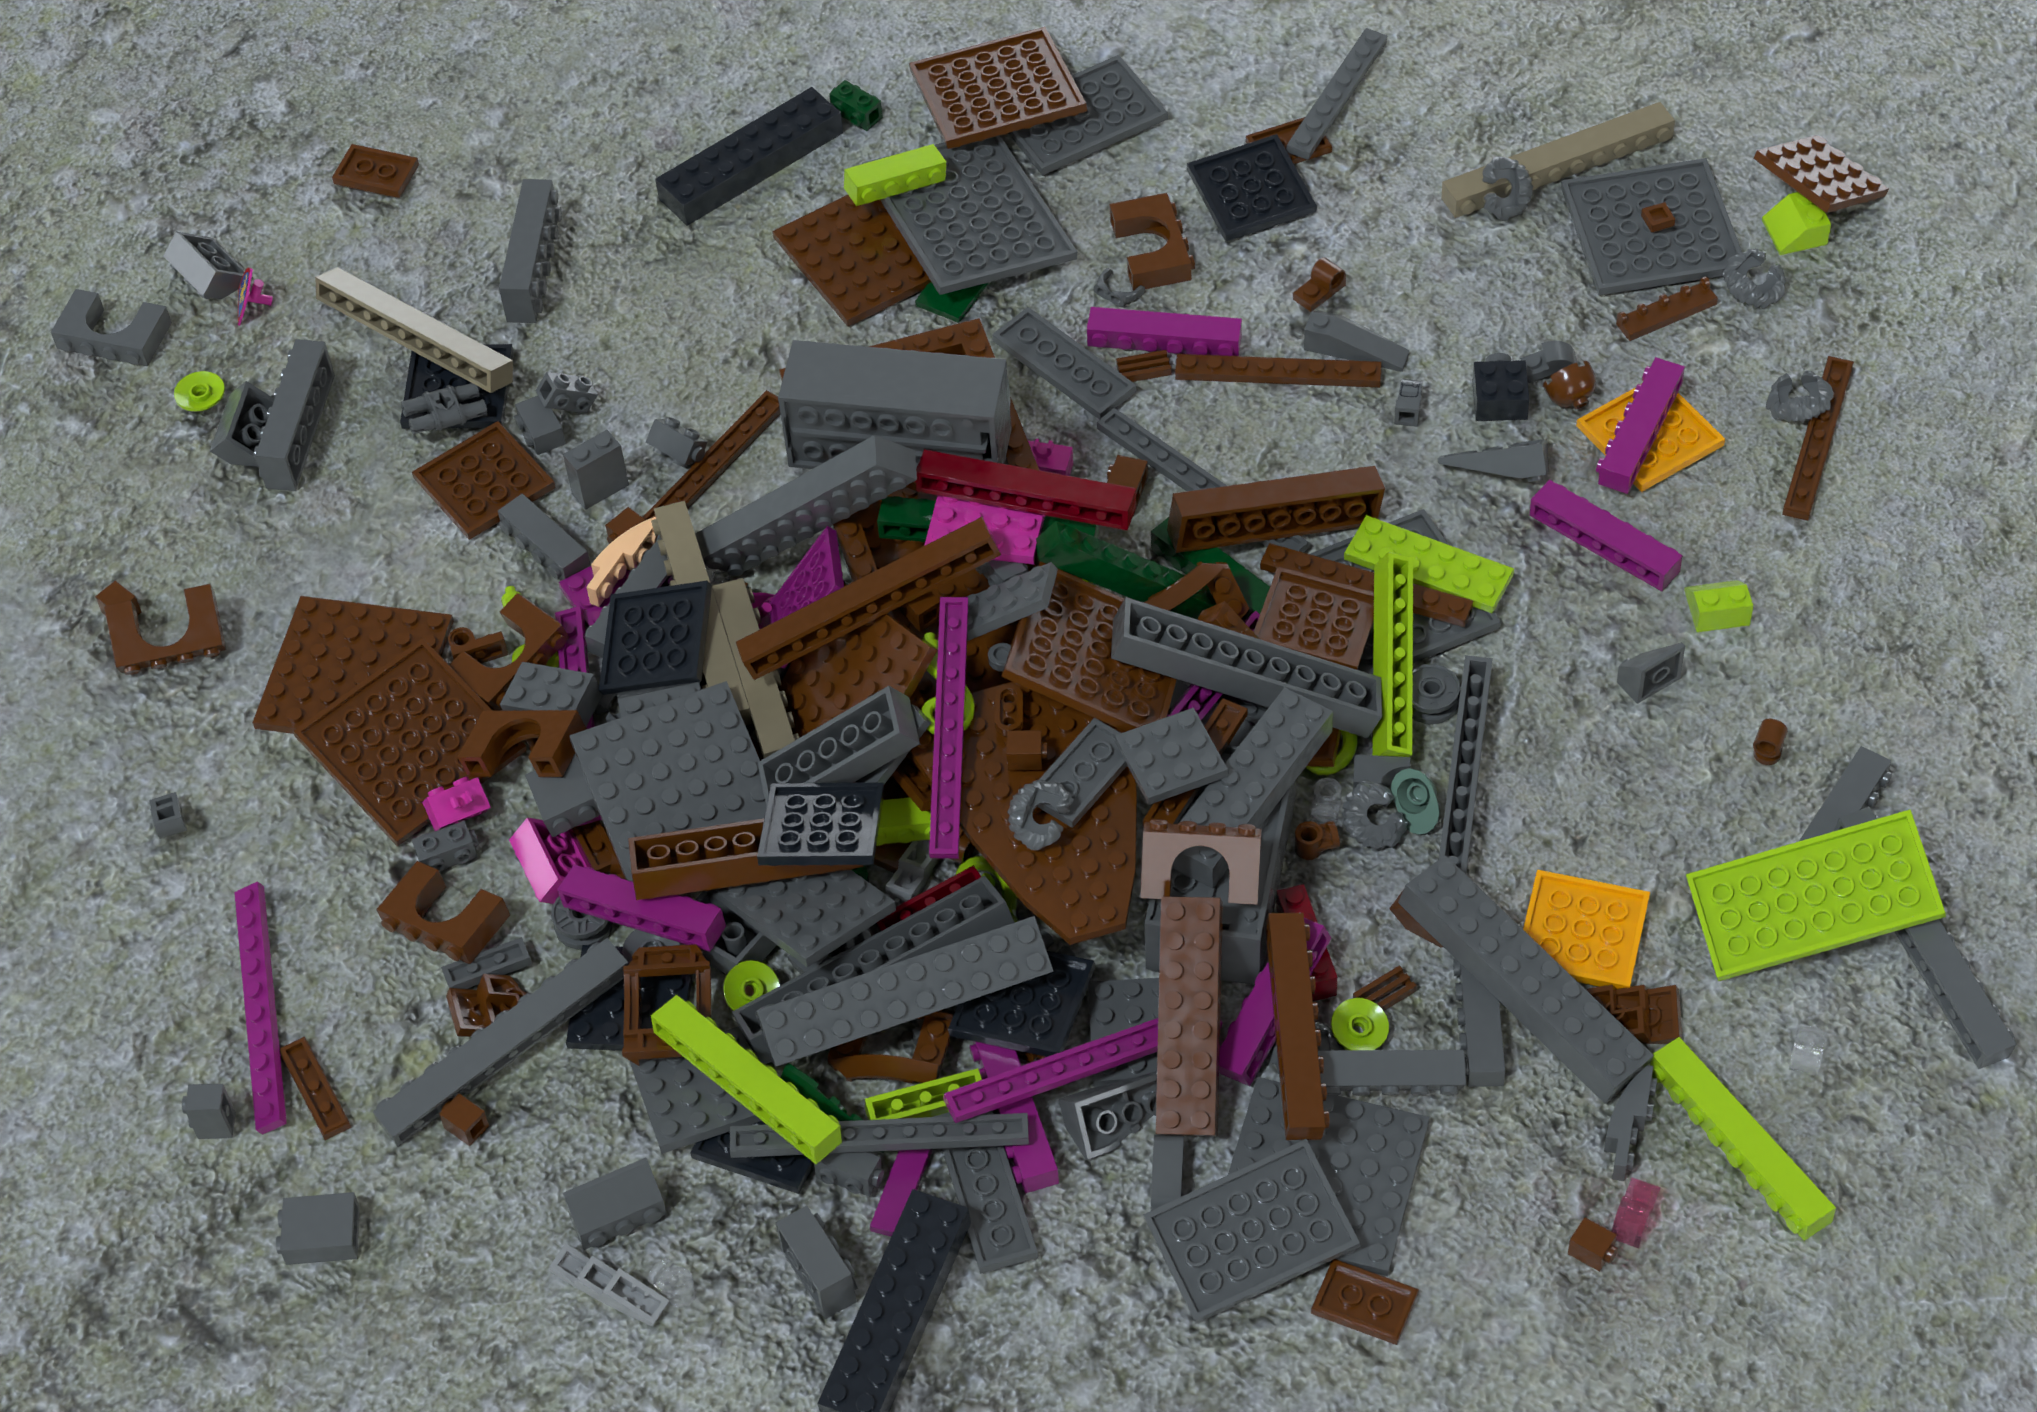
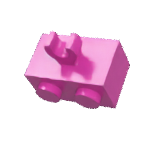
(1052, 457)
(456, 803)

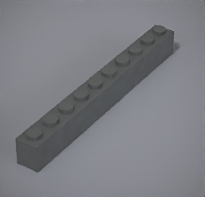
(1466, 760)
(1951, 981)
(501, 1041)

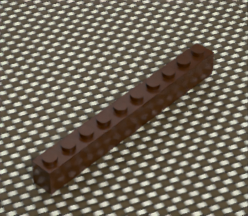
(868, 598)

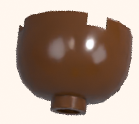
(1572, 386)

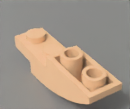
(617, 557)

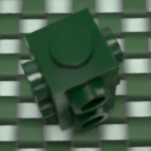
(856, 105)

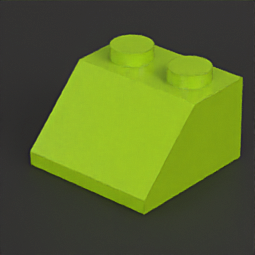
(1796, 224)
(1719, 605)

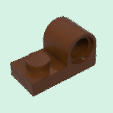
(1324, 283)
(481, 649)

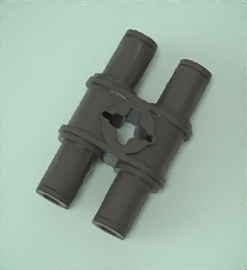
(443, 408)

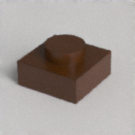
(1658, 217)

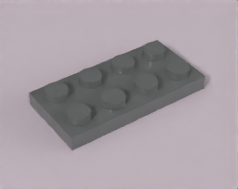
(1010, 600)
(1086, 770)

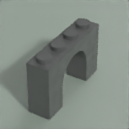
(131, 345)

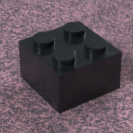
(1500, 390)

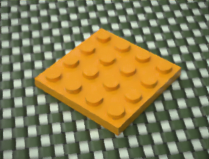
(1679, 443)
(1587, 926)

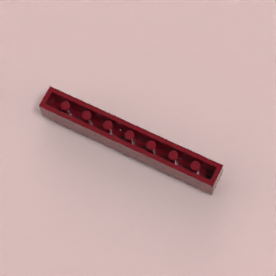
(1026, 489)

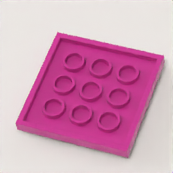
(1012, 529)

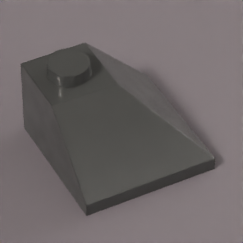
(1651, 671)

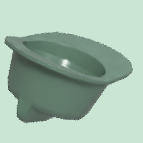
(1416, 799)

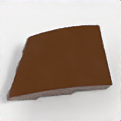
(480, 1007)
(1646, 1013)

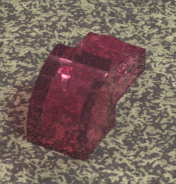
(1635, 1212)

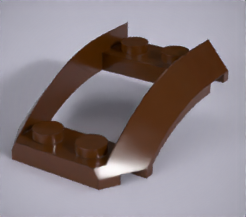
(1219, 581)
(659, 961)
(923, 1066)

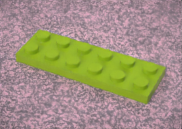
(1434, 562)

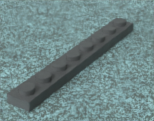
(1336, 94)

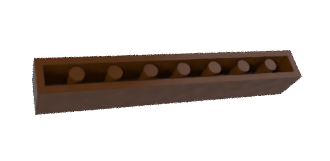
(1295, 1027)

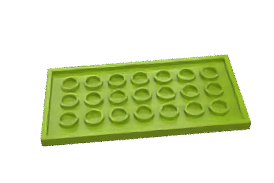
(1815, 895)

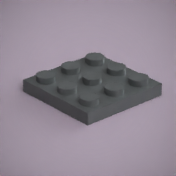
(1171, 756)

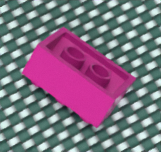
(545, 857)

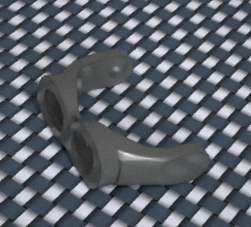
(1124, 297)

